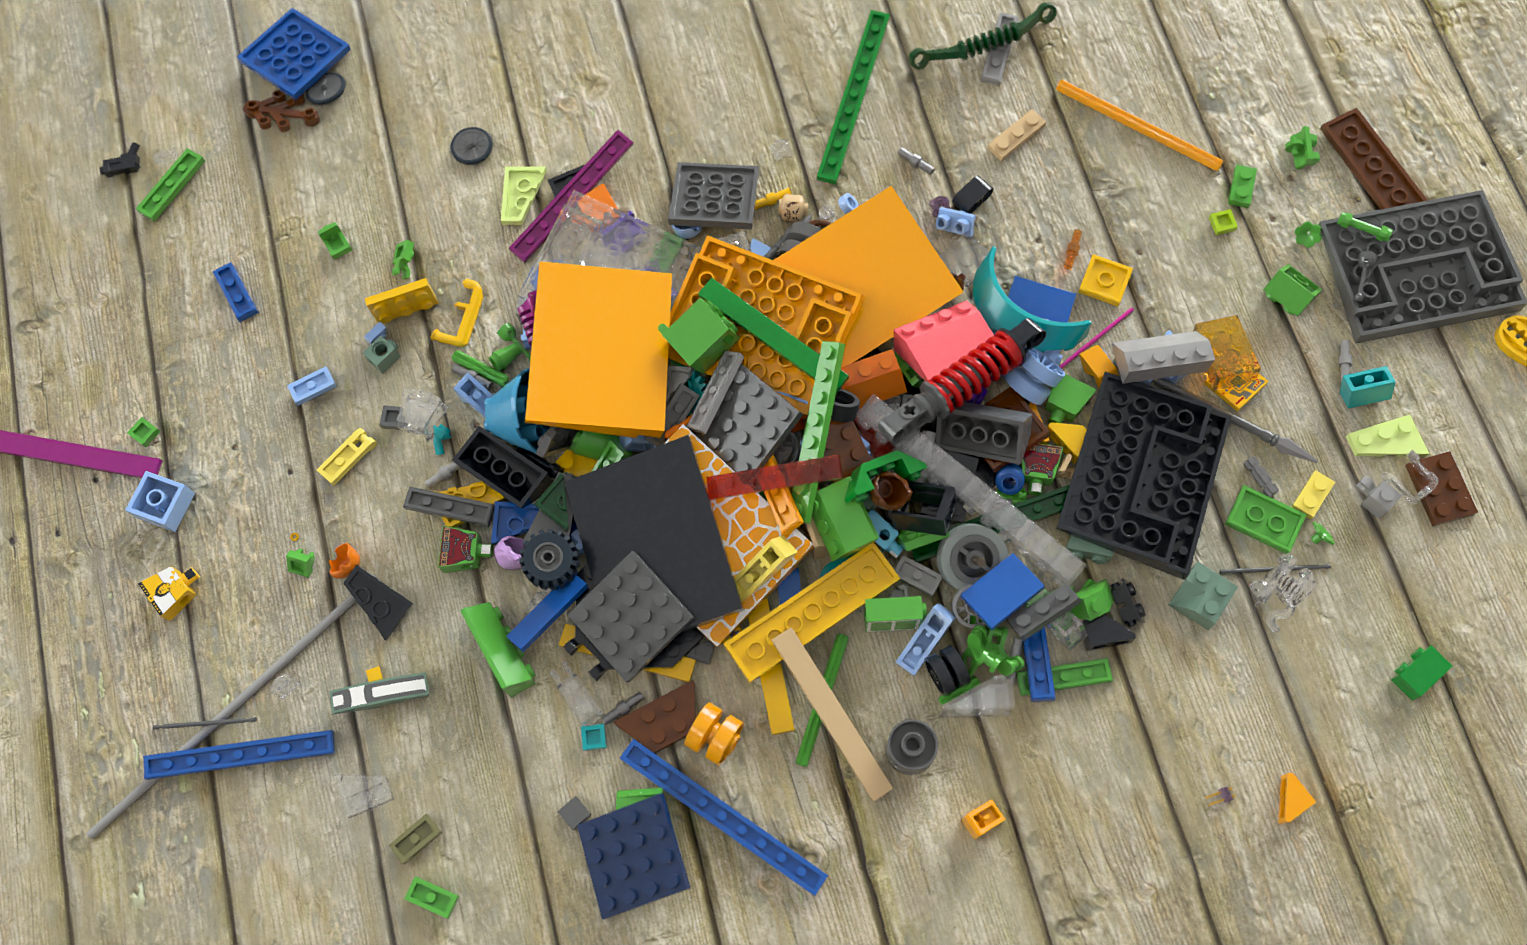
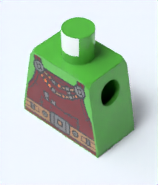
(1040, 466)
(461, 550)

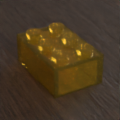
(1234, 357)

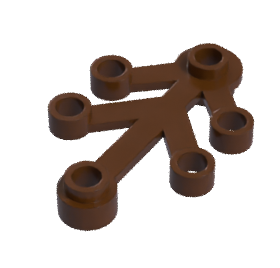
(255, 110)

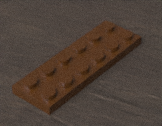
(1371, 161)

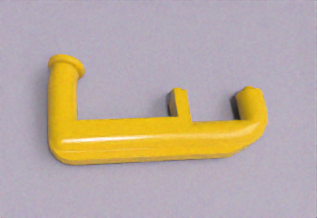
(468, 320)

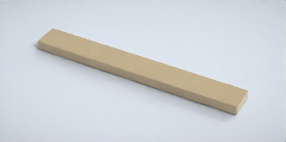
(832, 714)

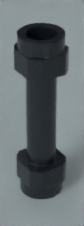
(552, 469)

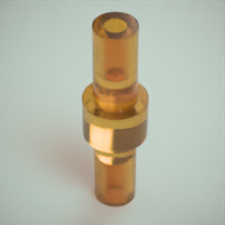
(1073, 249)

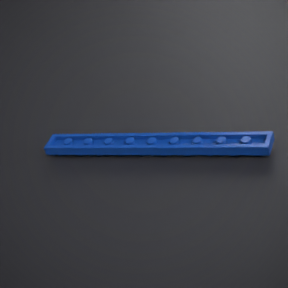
(724, 817)

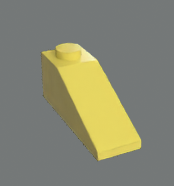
(764, 566)

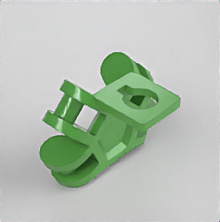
(993, 655)

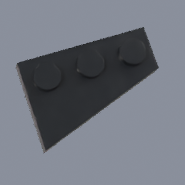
(378, 600)

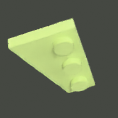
(519, 192)

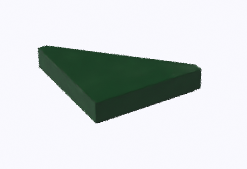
(554, 504)

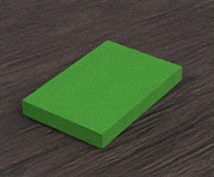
(1265, 519)

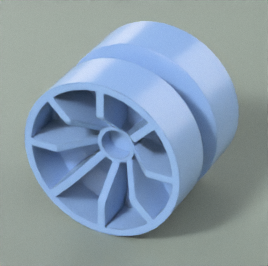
(1034, 377)

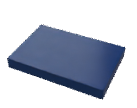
(1042, 299)
(1002, 591)

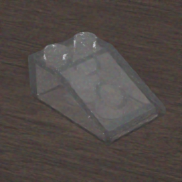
(988, 699)

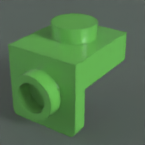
(334, 240)

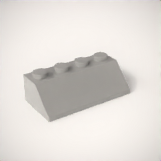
(1163, 356)

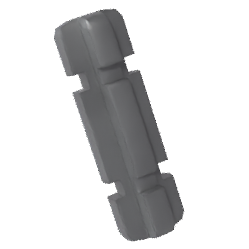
(1261, 476)

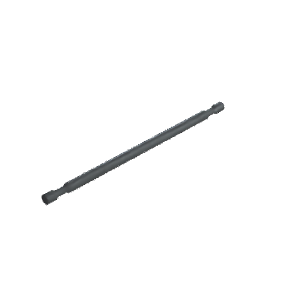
(1267, 569)
(204, 723)

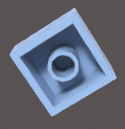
(160, 501)

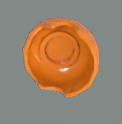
(345, 561)

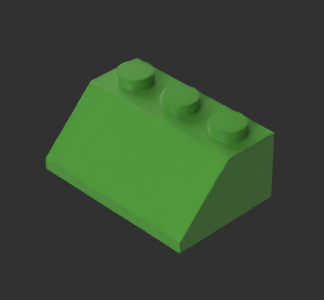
(842, 525)

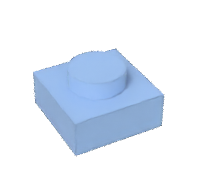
(377, 331)

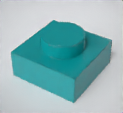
(593, 737)

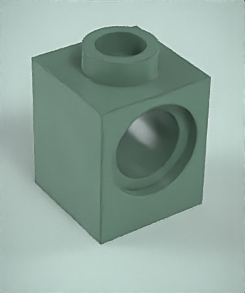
(383, 362)

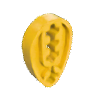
(1508, 342)

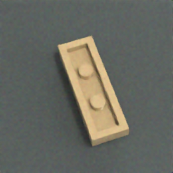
(1016, 135)

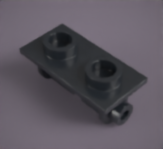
(1132, 610)

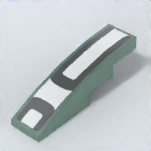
(378, 693)

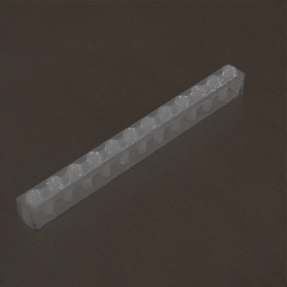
(980, 498)

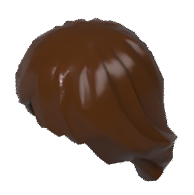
(890, 491)

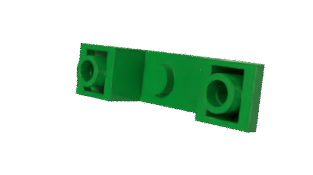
(901, 463)

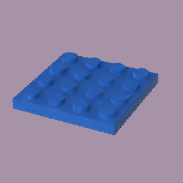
(293, 53)

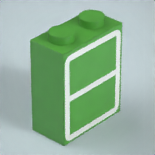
(894, 614)

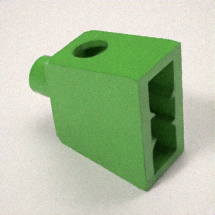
(1068, 399)

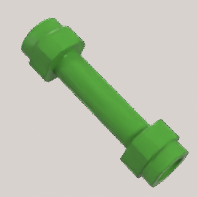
(1382, 233)

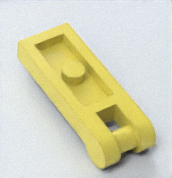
(346, 456)

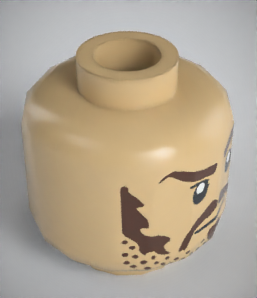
(792, 208)

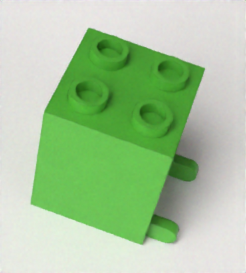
(701, 335)

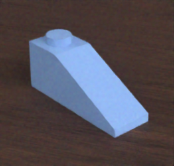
(926, 638)

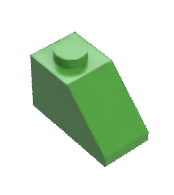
(1094, 601)

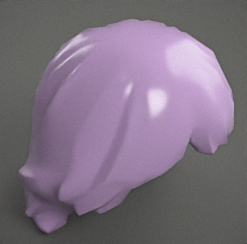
(508, 552)

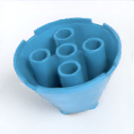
(506, 415)

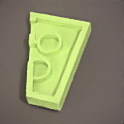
(1388, 438)

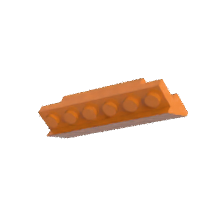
(871, 376)

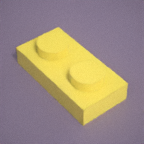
(1313, 494)

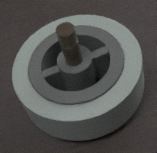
(969, 554)

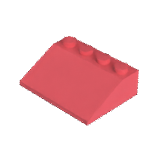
(941, 338)

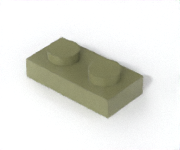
(415, 839)

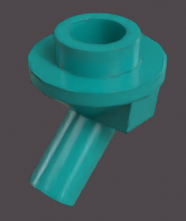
(440, 433)

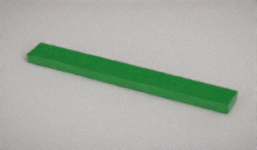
(765, 329)

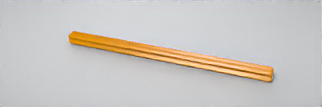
(1140, 125)

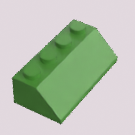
(498, 650)

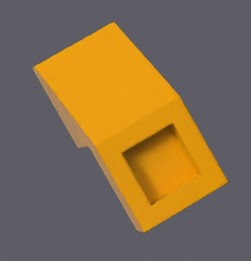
(1096, 362)

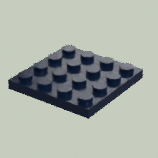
(633, 856)

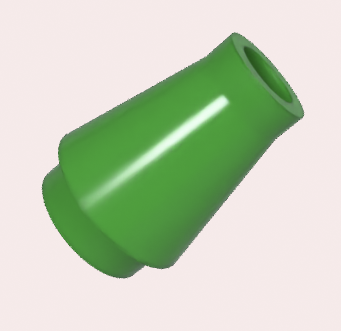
(504, 357)

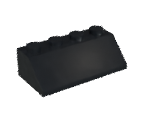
(502, 468)

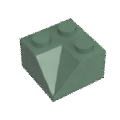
(1203, 596)

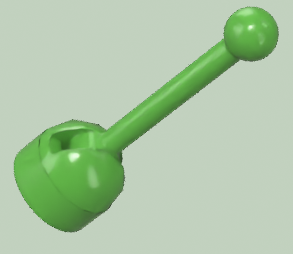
(508, 333)

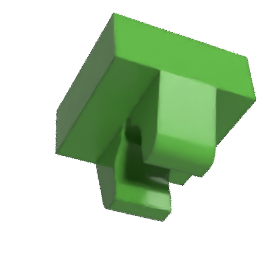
(300, 563)

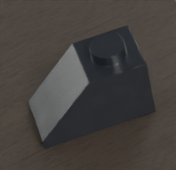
(1105, 633)

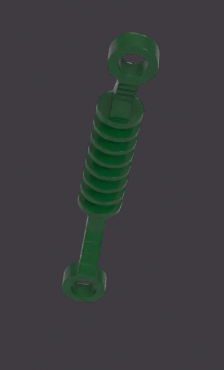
(961, 50)

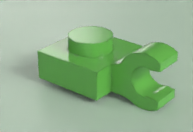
(403, 255)

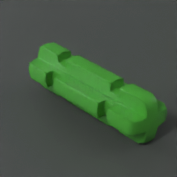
(959, 691)

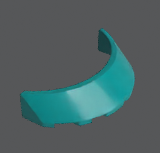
(1003, 313)

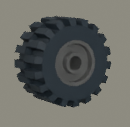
(549, 559)

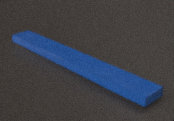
(238, 754)

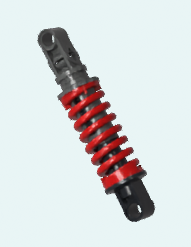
(963, 379)

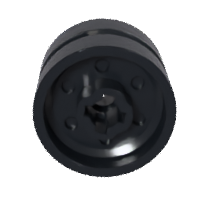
(947, 670)

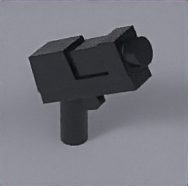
(126, 163)

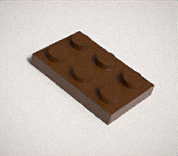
(1450, 497)

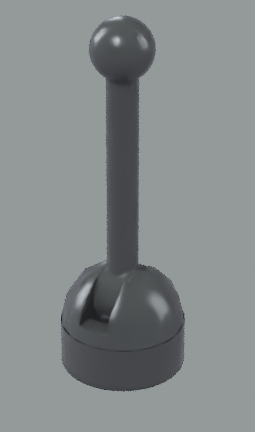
(1366, 261)

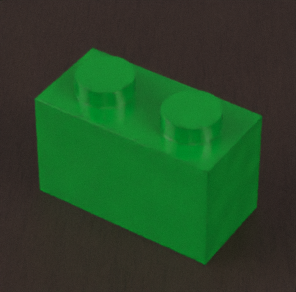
(1421, 672)

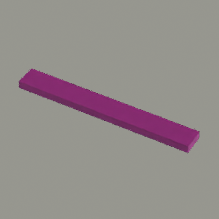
(582, 182)
(77, 455)

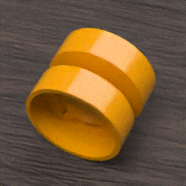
(720, 737)

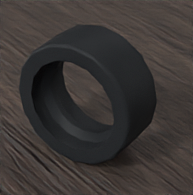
(845, 406)

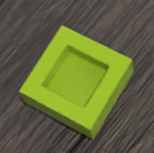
(1223, 222)

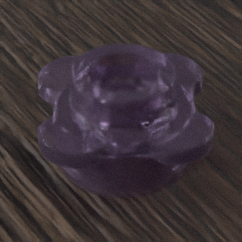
(939, 201)

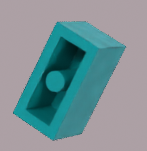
(1367, 387)

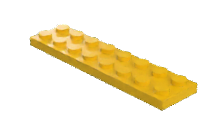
(813, 610)

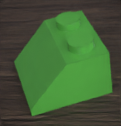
(1292, 290)

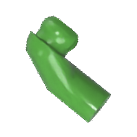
(1016, 498)

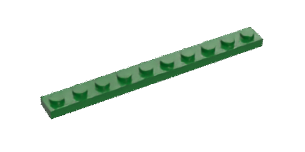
(853, 97)

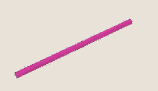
(1096, 337)

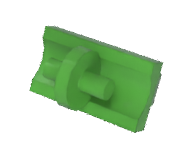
(1301, 148)

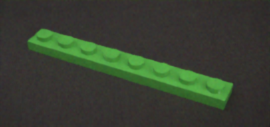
(819, 420)

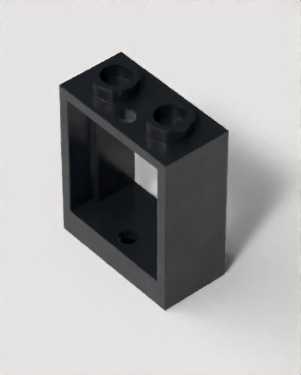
(932, 494)

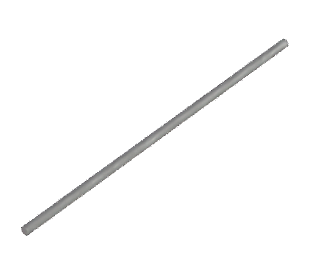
(228, 710)

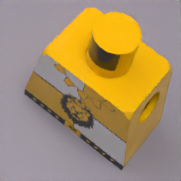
(170, 590)

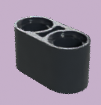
(972, 195)

